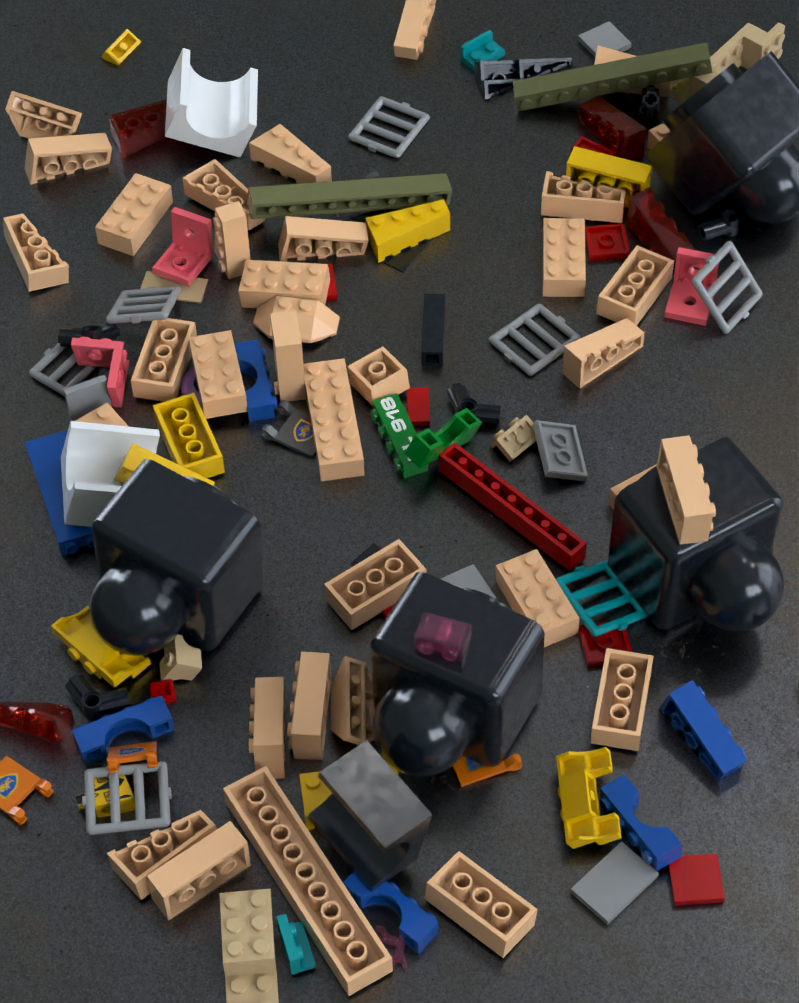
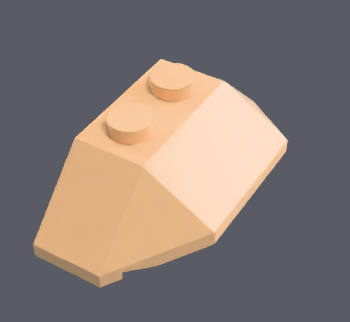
(40, 118)
(314, 318)
(352, 702)

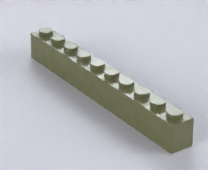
(612, 76)
(347, 196)

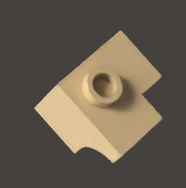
(180, 660)

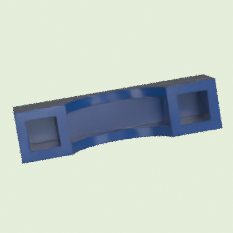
(259, 399)
(147, 717)
(656, 844)
(416, 925)

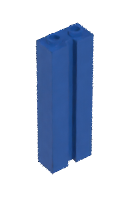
(46, 464)

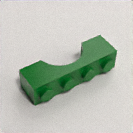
(428, 445)

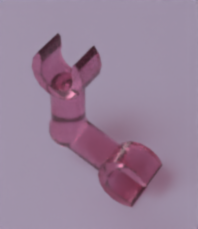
(398, 944)

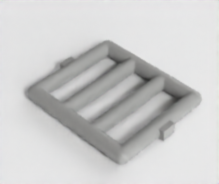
(404, 141)
(747, 280)
(143, 305)
(525, 318)
(51, 381)
(141, 822)

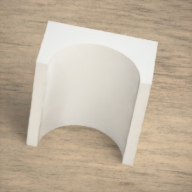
(211, 112)
(91, 463)

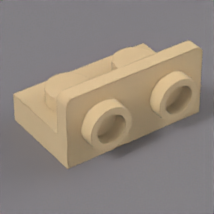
(516, 438)

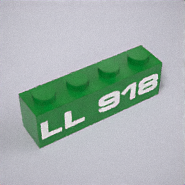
(397, 431)

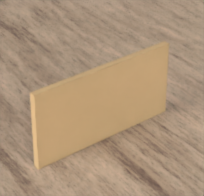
(192, 294)

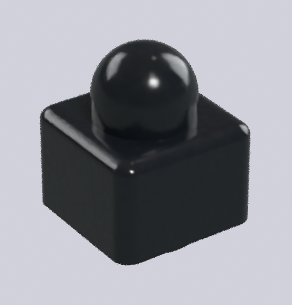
(736, 144)
(172, 563)
(725, 580)
(446, 709)

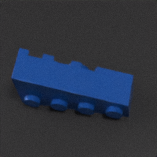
(704, 730)

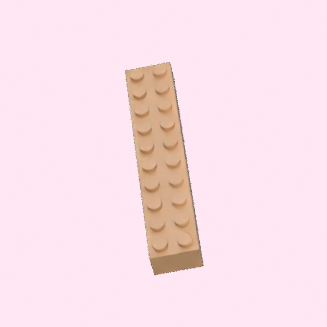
(308, 881)

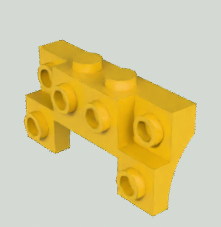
(96, 656)
(580, 798)

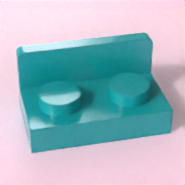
(481, 49)
(295, 945)

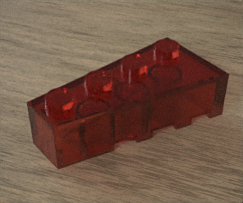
(138, 127)
(613, 128)
(653, 227)

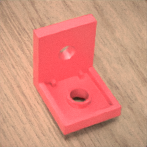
(187, 248)
(684, 291)
(108, 355)

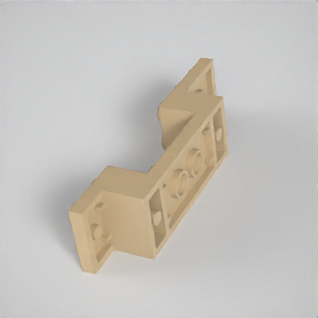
(744, 50)
(248, 947)

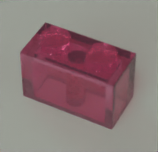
(442, 636)

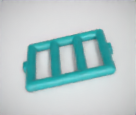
(584, 615)

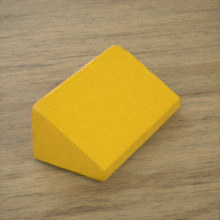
(121, 48)

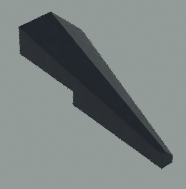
(498, 76)

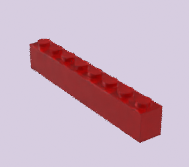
(512, 507)

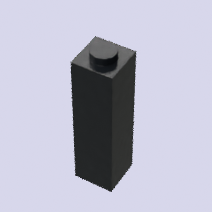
(433, 330)

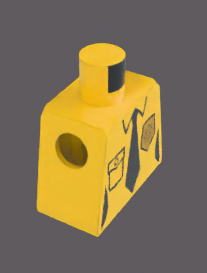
(102, 796)

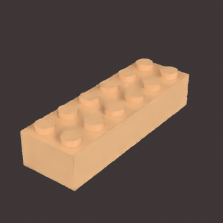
(333, 420)

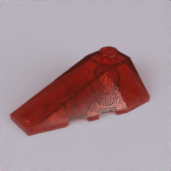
(38, 719)

